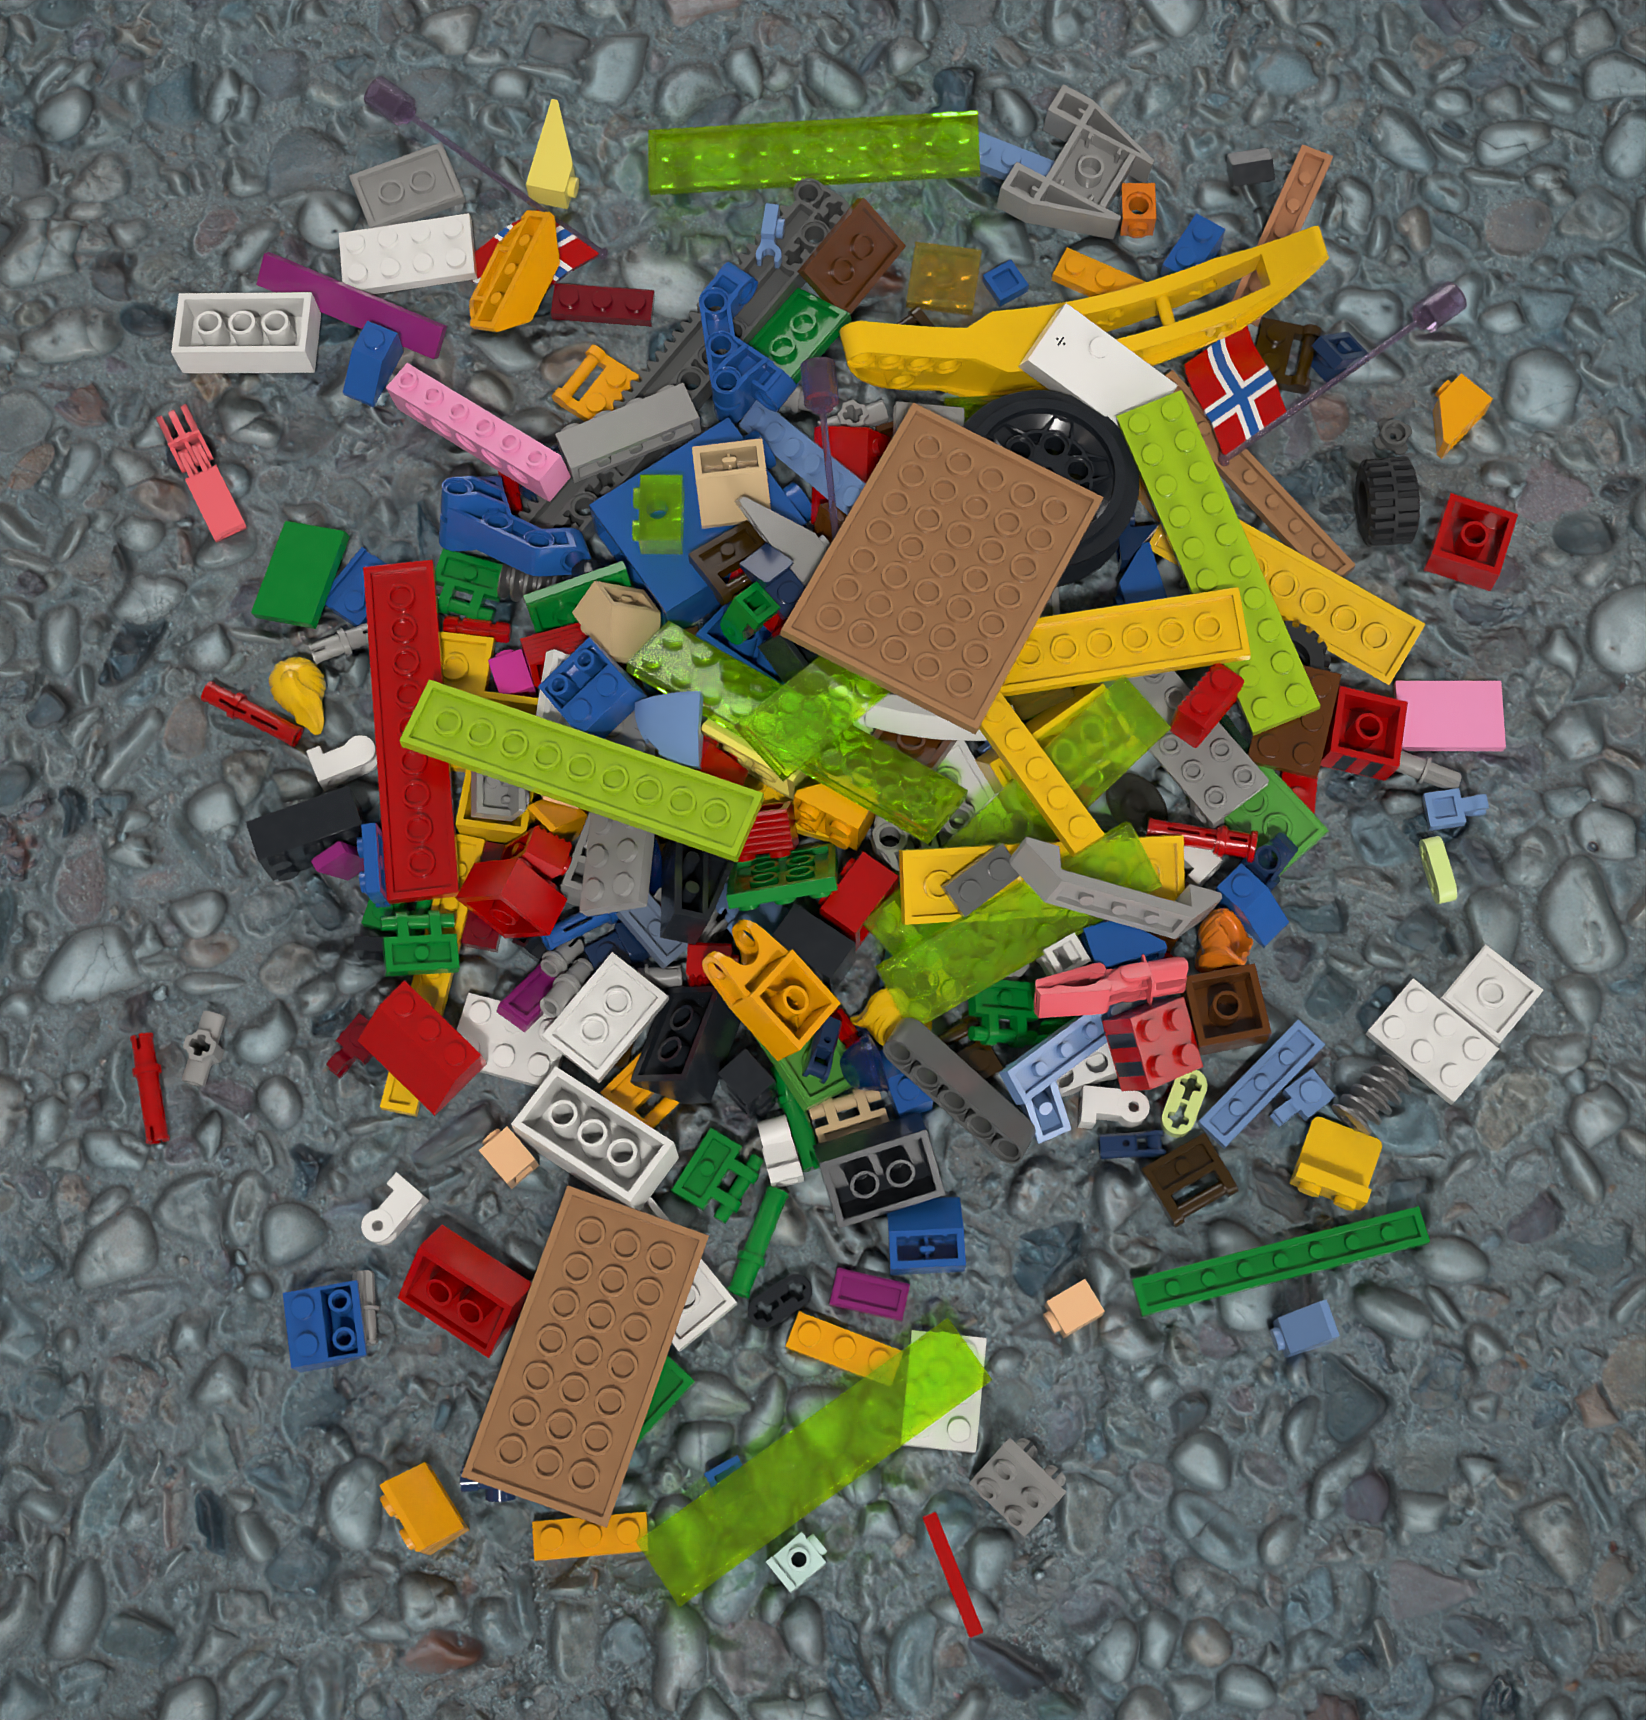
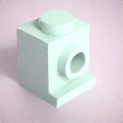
(794, 1576)

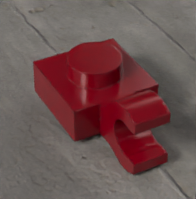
(351, 1048)

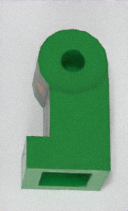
(748, 614)

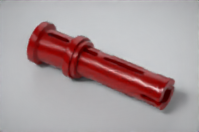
(1218, 840)

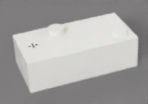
(246, 332)
(1092, 366)
(595, 1140)

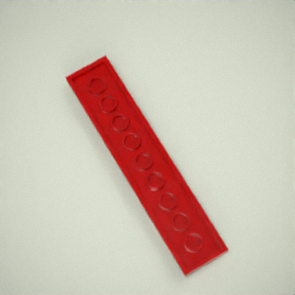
(412, 786)

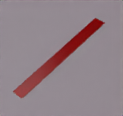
(952, 1575)

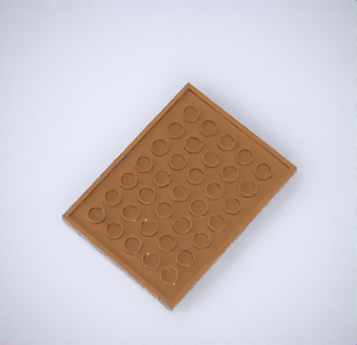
(942, 568)

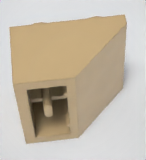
(726, 474)
(618, 619)

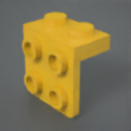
(1336, 1164)

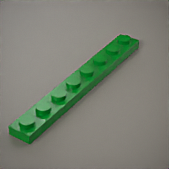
(1280, 1261)

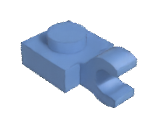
(772, 229)
(1448, 809)
(1304, 1097)

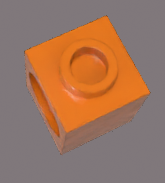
(1141, 198)

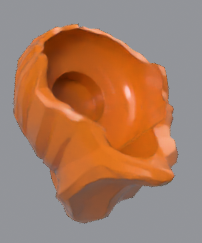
(1222, 942)

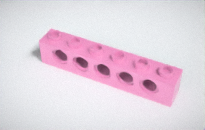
(478, 432)

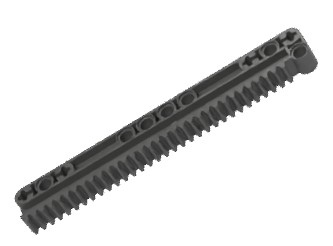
(686, 355)

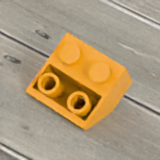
(833, 815)
(423, 1509)

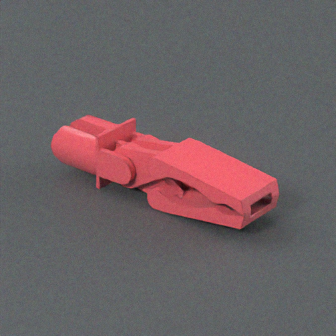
(208, 485)
(1095, 988)

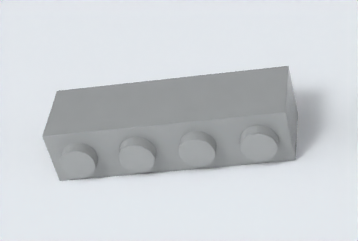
(628, 432)

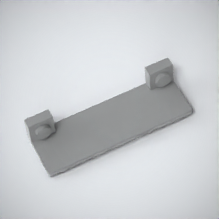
(1214, 774)

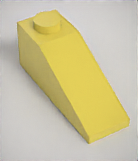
(552, 169)

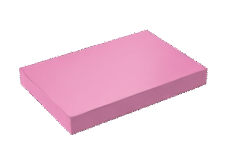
(1452, 715)

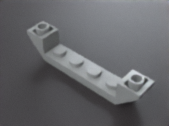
(1041, 869)

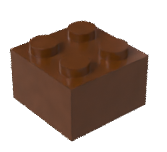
(1227, 1009)

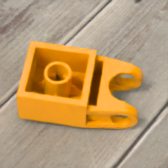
(771, 990)

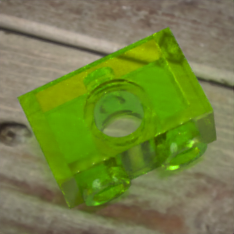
(661, 534)

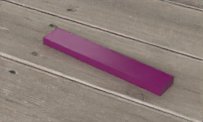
(352, 304)

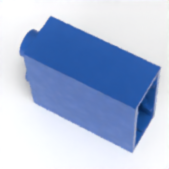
(670, 578)

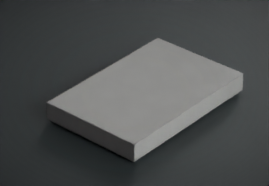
(407, 187)

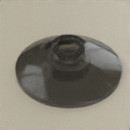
(1135, 801)

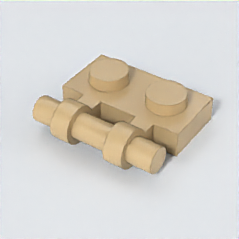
(841, 1128)

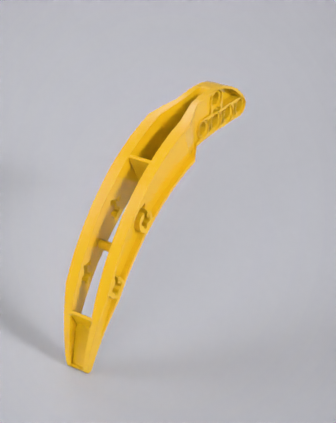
(988, 352)

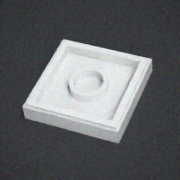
(1491, 995)

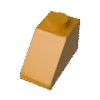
(1457, 411)
(558, 818)

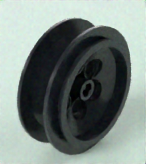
(1087, 447)

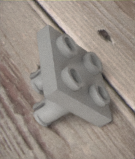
(1019, 1485)

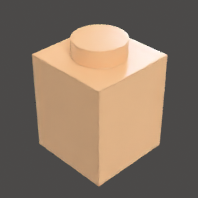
(508, 1156)
(1072, 1309)

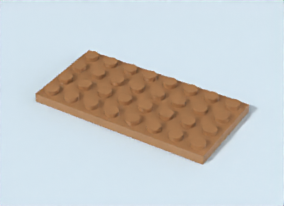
(585, 1357)

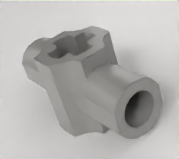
(861, 414)
(199, 1065)

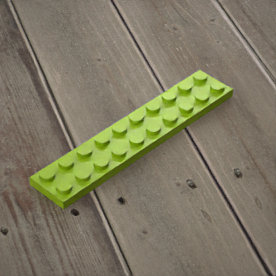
(1216, 554)
(583, 770)

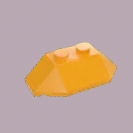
(516, 274)

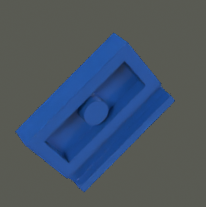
(348, 589)
(373, 877)

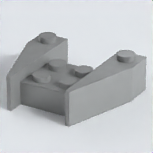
(1084, 175)

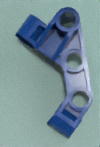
(742, 372)
(480, 519)

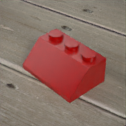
(856, 449)
(420, 1048)
(464, 1290)

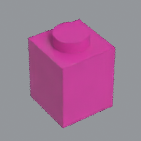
(512, 674)

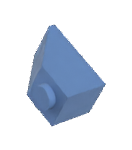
(1047, 1113)
(1304, 1329)

